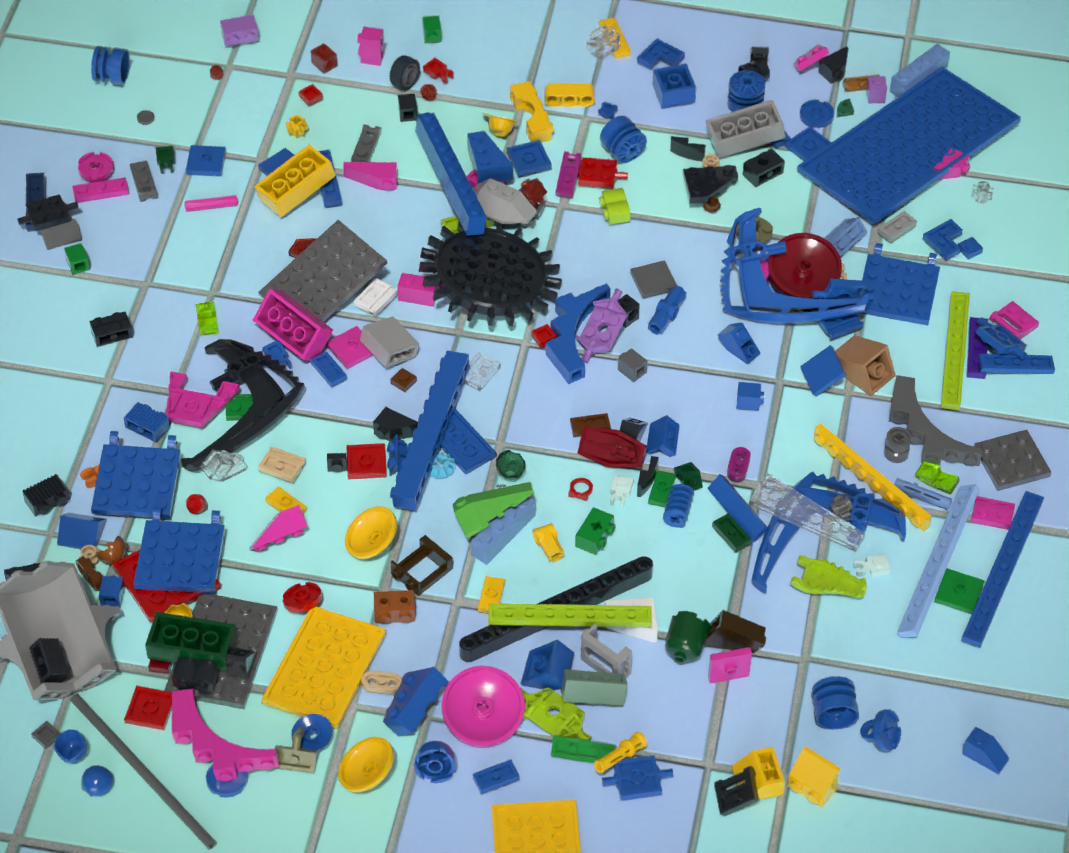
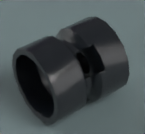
(759, 66)

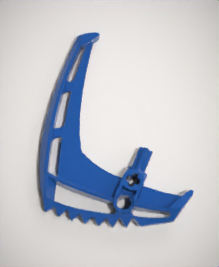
(758, 292)
(865, 511)

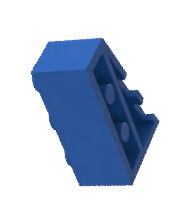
(412, 699)

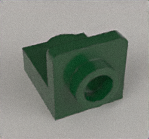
(689, 475)

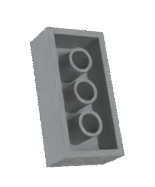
(745, 129)

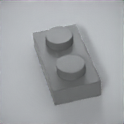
(897, 226)

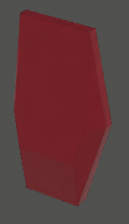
(611, 447)

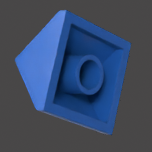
(80, 530)

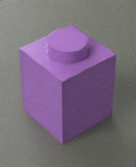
(876, 89)

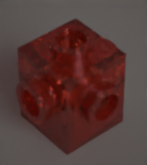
(533, 191)

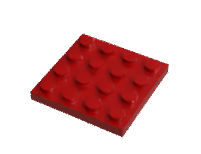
(151, 600)

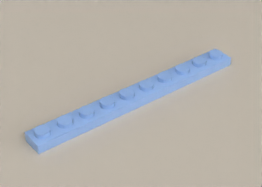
(938, 561)

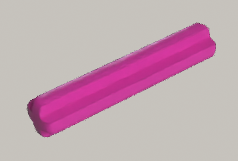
(210, 203)

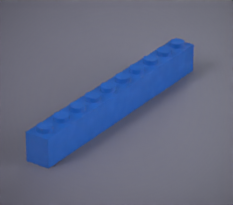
(450, 174)
(430, 430)

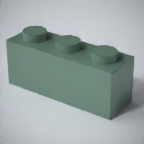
(593, 687)

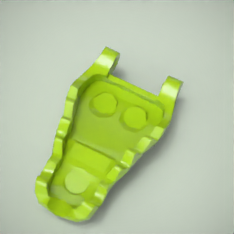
(827, 578)

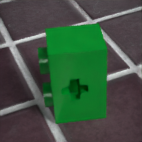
(594, 531)

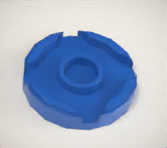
(816, 113)
(228, 788)

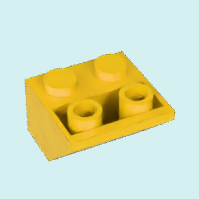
(768, 772)

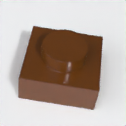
(403, 380)

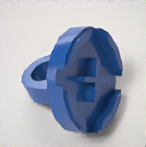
(885, 730)

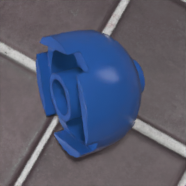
(435, 761)

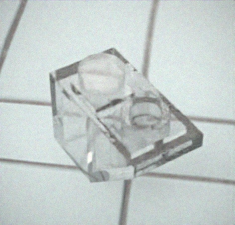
(223, 465)

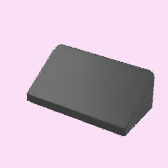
(61, 234)

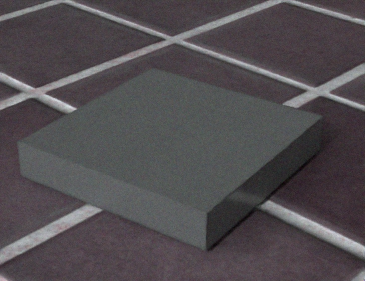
(653, 279)

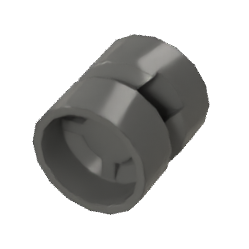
(897, 445)

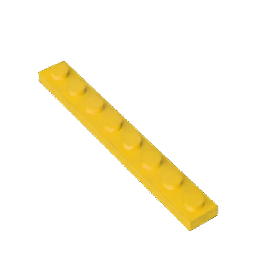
(872, 477)

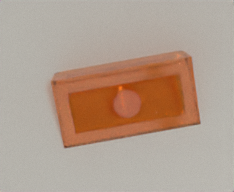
(855, 83)

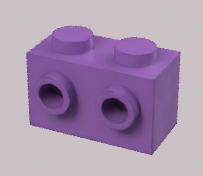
(239, 30)

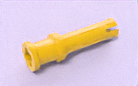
(626, 749)

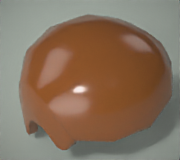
(114, 552)

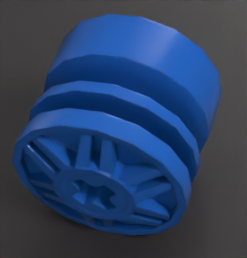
(110, 65)
(745, 90)
(623, 139)
(835, 702)

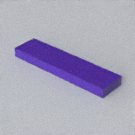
(975, 347)

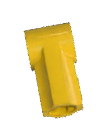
(547, 538)

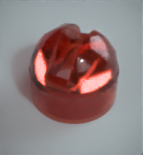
(216, 72)

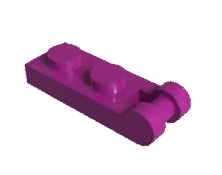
(568, 175)

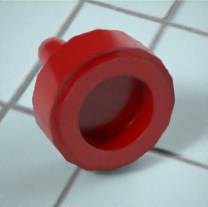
(196, 503)

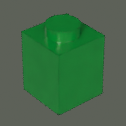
(431, 29)
(76, 258)

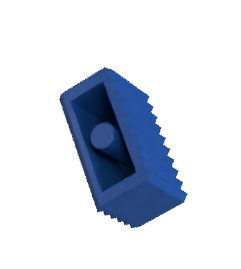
(147, 421)

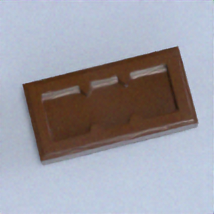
(597, 421)

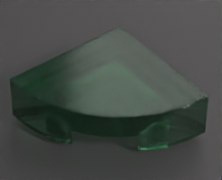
(845, 108)

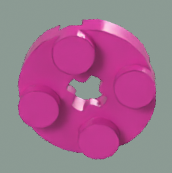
(98, 174)

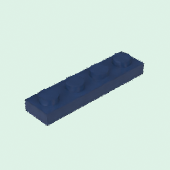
(34, 191)

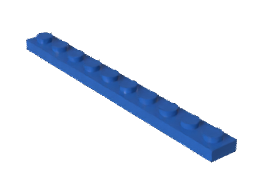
(1002, 569)

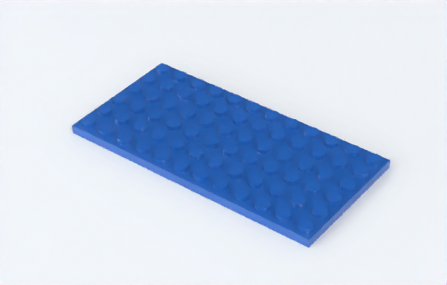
(897, 147)

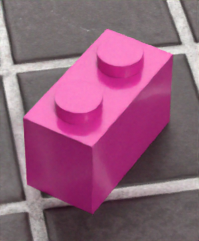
(371, 46)
(412, 291)

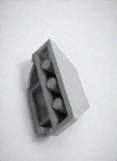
(504, 203)

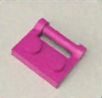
(1016, 317)

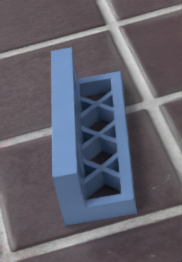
(846, 234)

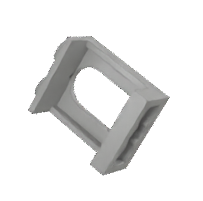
(620, 662)

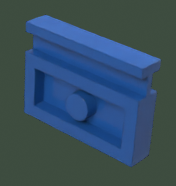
(841, 326)

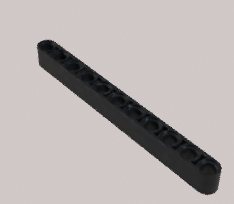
(588, 593)

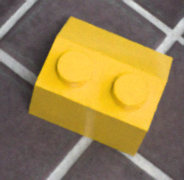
(814, 777)

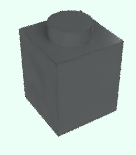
(632, 365)

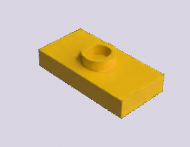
(281, 500)
(491, 593)

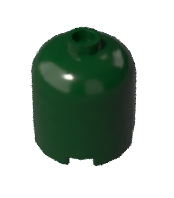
(686, 636)

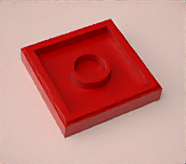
(366, 461)
(149, 708)

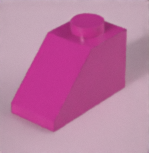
(958, 169)

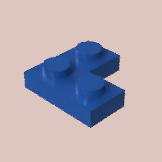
(658, 51)
(942, 238)

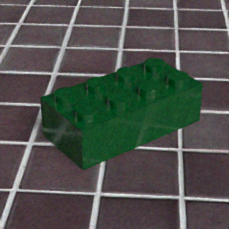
(190, 637)

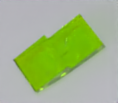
(206, 318)
(935, 478)

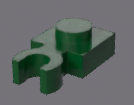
(165, 157)

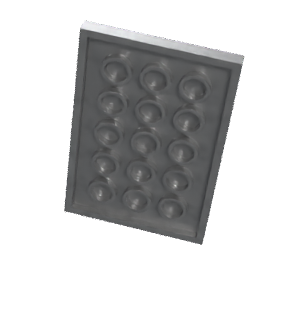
(328, 271)
(253, 630)

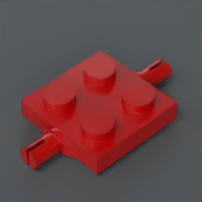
(599, 173)

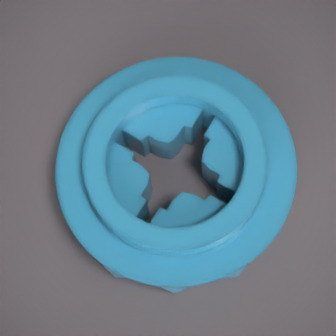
(448, 466)

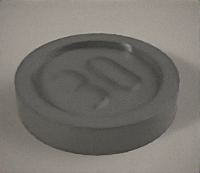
(145, 117)

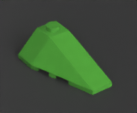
(479, 508)

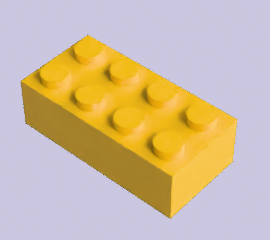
(295, 180)

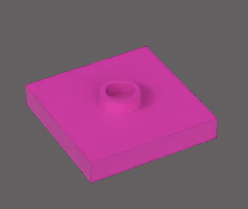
(349, 348)
(729, 665)

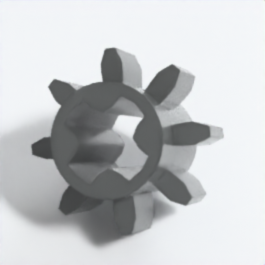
(841, 506)

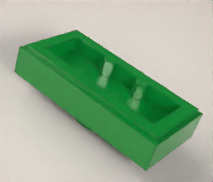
(661, 488)

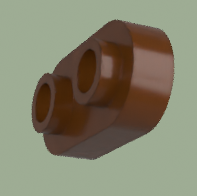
(87, 570)

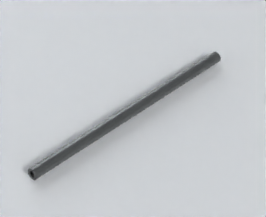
(143, 771)

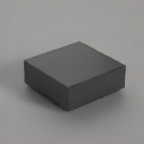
(45, 734)

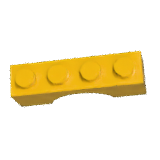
(525, 98)

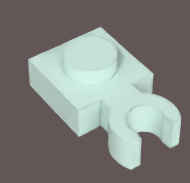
(620, 489)
(875, 565)

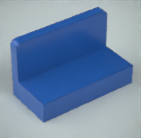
(663, 436)

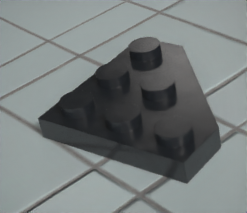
(708, 181)

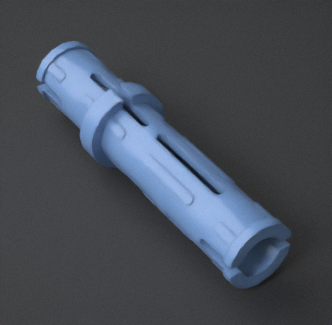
(944, 502)

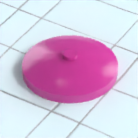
(483, 706)

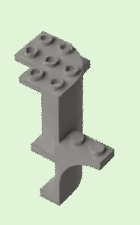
(55, 606)

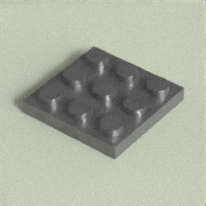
(1013, 460)

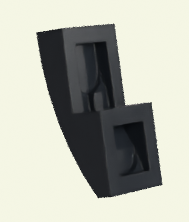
(687, 150)
(647, 478)

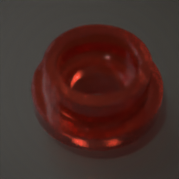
(428, 92)

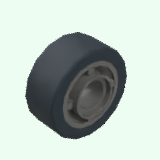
(404, 72)

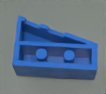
(488, 159)

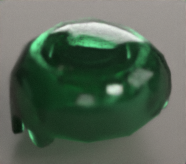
(510, 465)

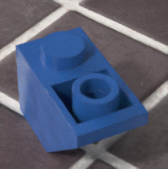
(739, 342)

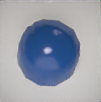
(70, 746)
(97, 781)

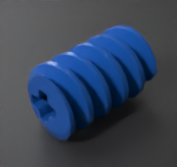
(678, 505)

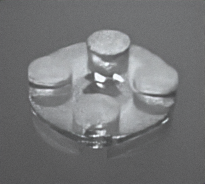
(610, 45)

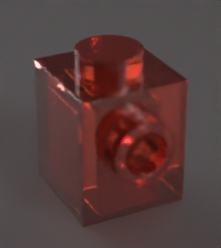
(324, 58)

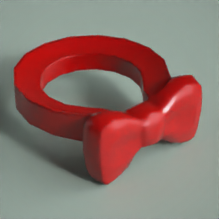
(584, 496)

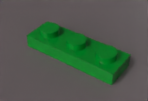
(579, 749)

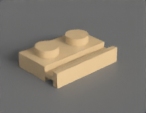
(282, 464)

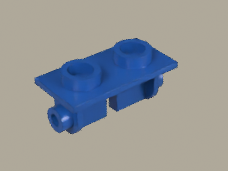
(397, 450)

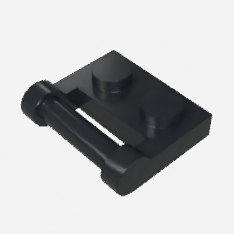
(738, 796)

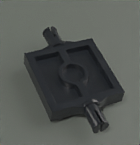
(47, 212)

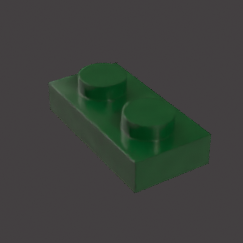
(731, 532)

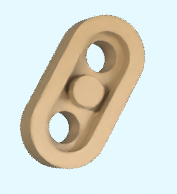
(382, 682)

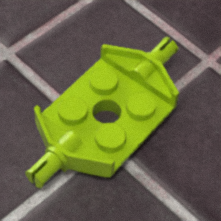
(565, 723)

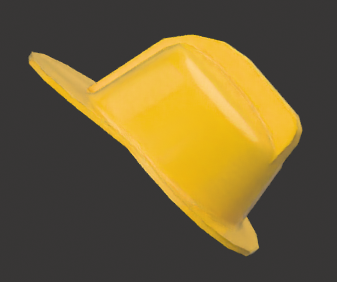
(499, 125)

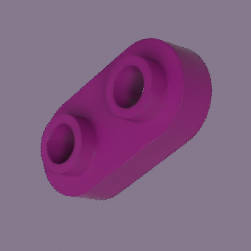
(737, 465)

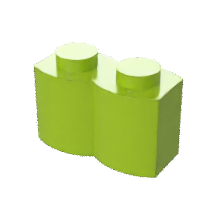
(615, 206)

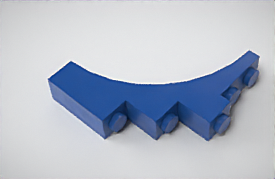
(571, 314)

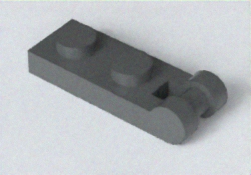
(366, 144)
(143, 180)

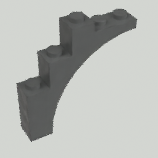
(936, 444)

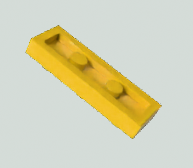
(624, 50)

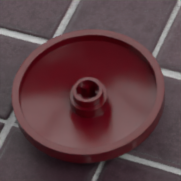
(805, 265)

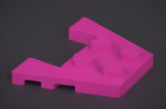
(195, 407)

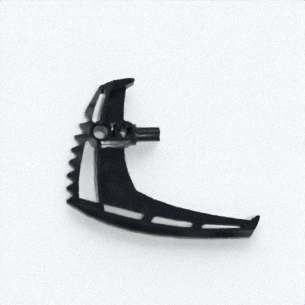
(264, 391)

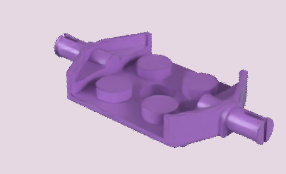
(606, 313)

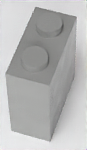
(389, 341)

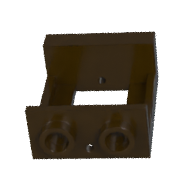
(427, 549)

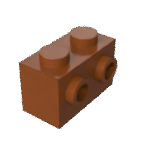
(394, 606)

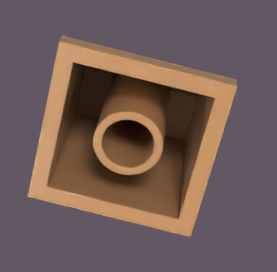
(866, 363)

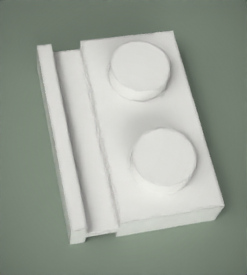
(375, 297)

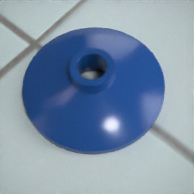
(317, 725)

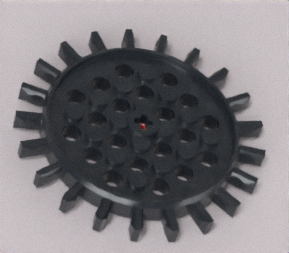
(490, 273)

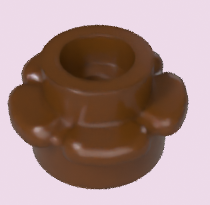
(713, 205)

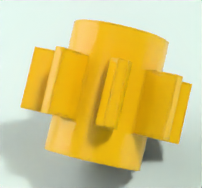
(296, 126)

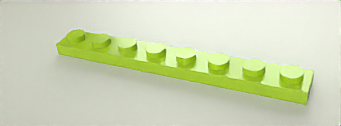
(955, 350)
(570, 615)

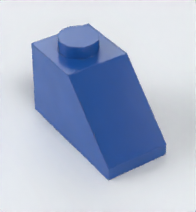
(985, 750)

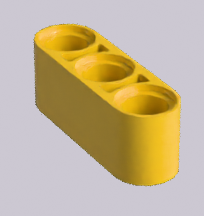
(569, 94)

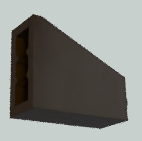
(735, 633)

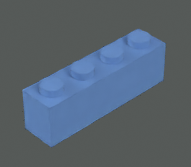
(919, 69)
(502, 530)

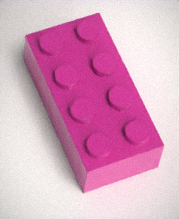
(292, 324)

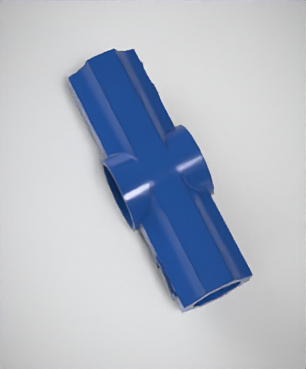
(667, 310)

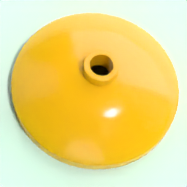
(371, 532)
(366, 764)

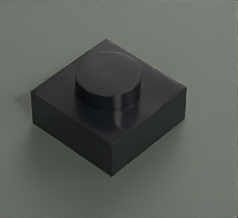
(336, 462)

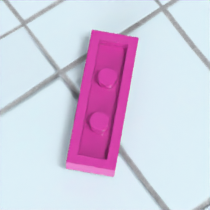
(100, 190)

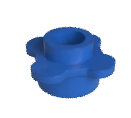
(607, 110)

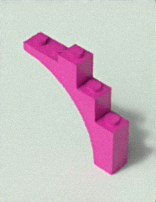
(207, 746)

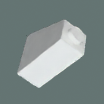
(644, 633)

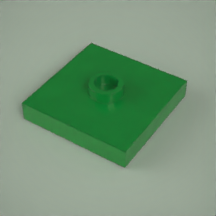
(959, 591)

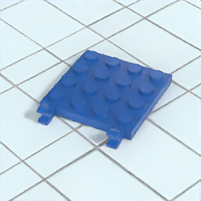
(900, 287)
(136, 479)
(179, 555)

